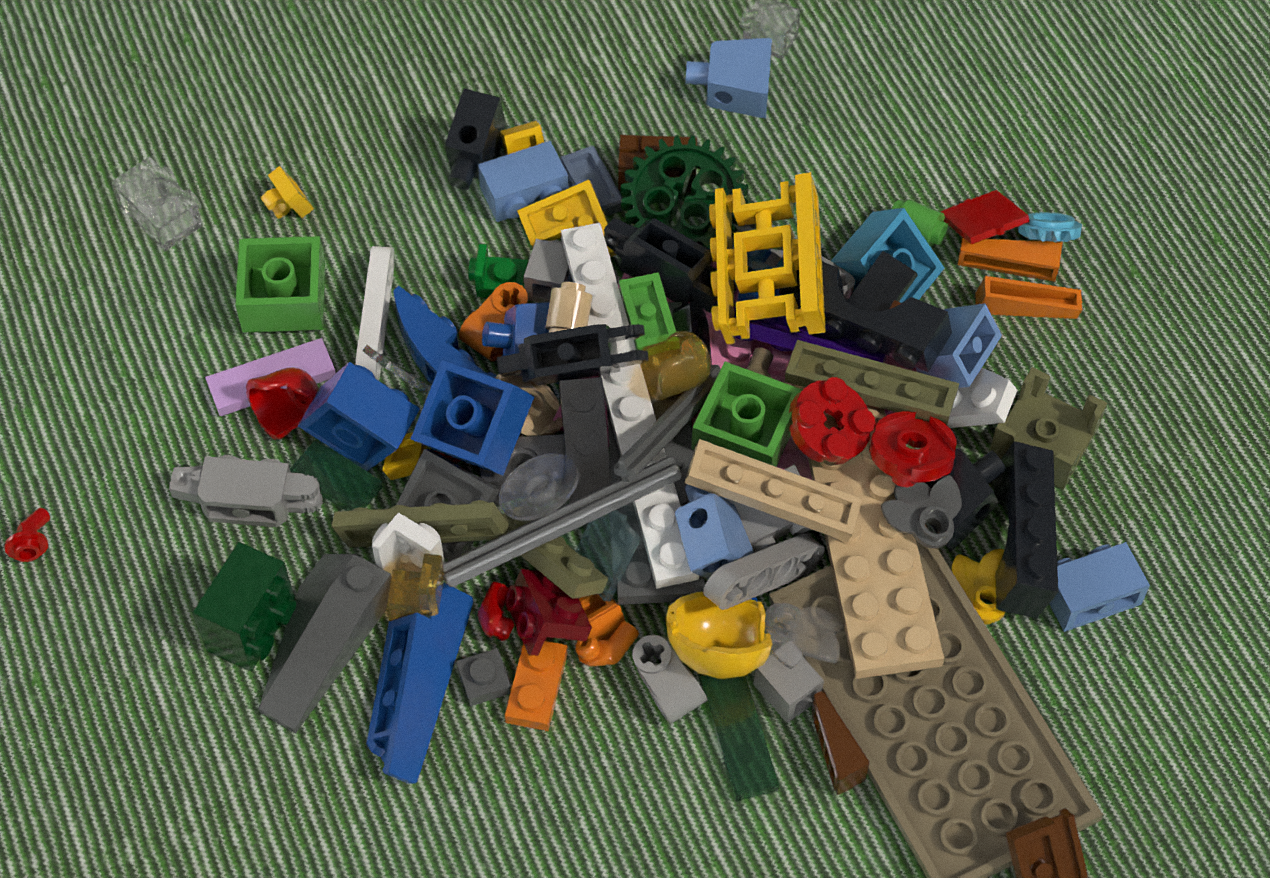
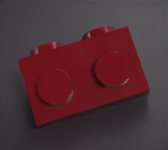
(544, 611)

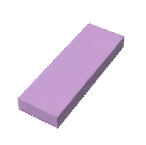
(229, 386)

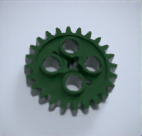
(650, 185)

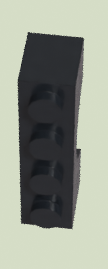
(907, 333)
(1029, 562)

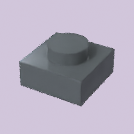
(483, 677)

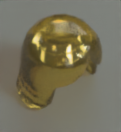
(676, 365)

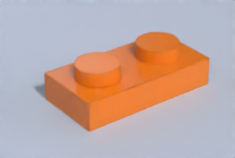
(536, 686)

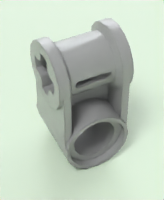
(670, 682)

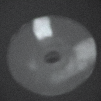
(538, 486)

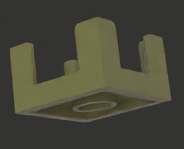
(1050, 424)

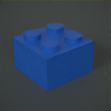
(359, 416)
(472, 417)

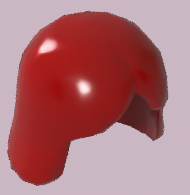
(277, 408)

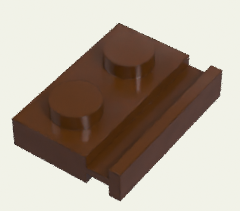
(1047, 848)

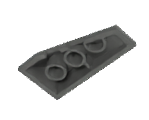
(330, 622)

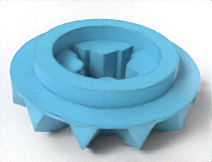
(1051, 227)

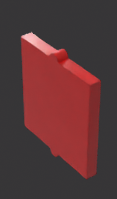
(984, 217)

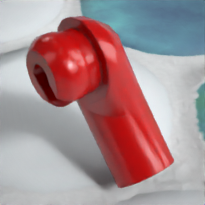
(491, 613)

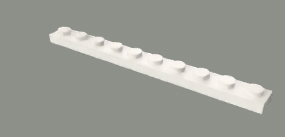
(628, 403)

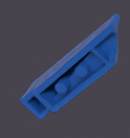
(413, 683)

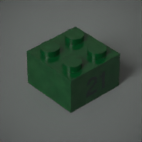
(245, 607)

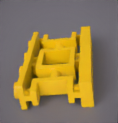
(798, 254)

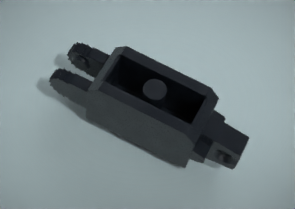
(656, 248)
(572, 354)

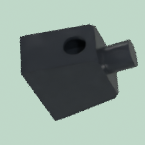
(473, 136)
(975, 492)

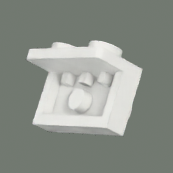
(403, 544)

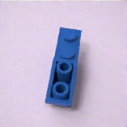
(429, 336)

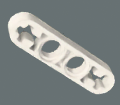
(375, 306)

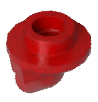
(27, 542)

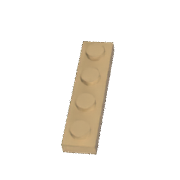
(773, 490)

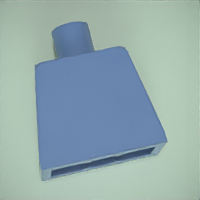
(735, 75)
(710, 532)

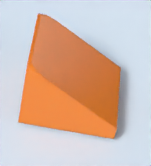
(602, 615)

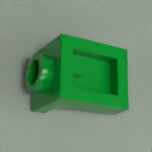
(494, 271)

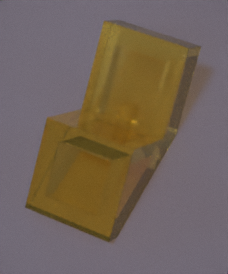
(416, 591)

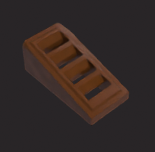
(841, 752)

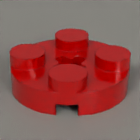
(848, 410)
(910, 465)

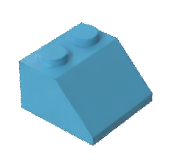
(898, 236)

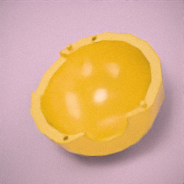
(718, 640)

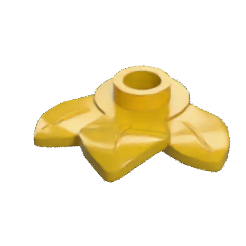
(980, 582)

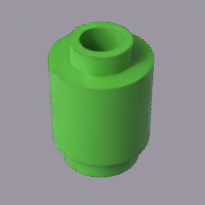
(928, 221)

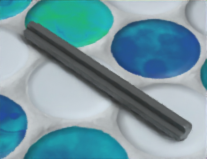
(560, 522)

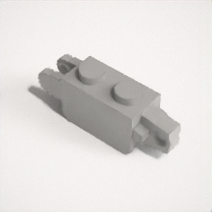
(246, 490)

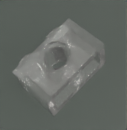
(158, 203)

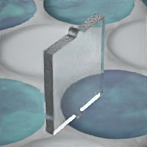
(398, 370)

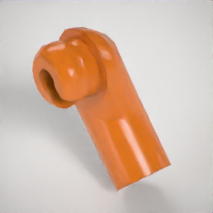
(609, 651)

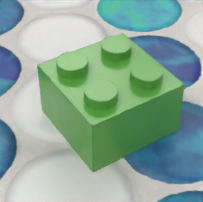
(280, 284)
(747, 414)

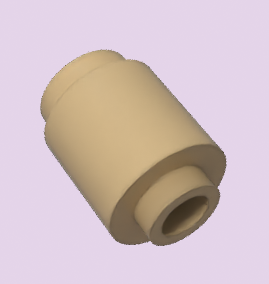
(568, 307)

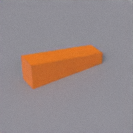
(1013, 257)
(1028, 299)

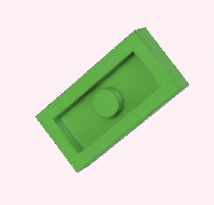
(647, 305)

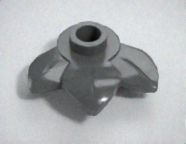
(924, 505)

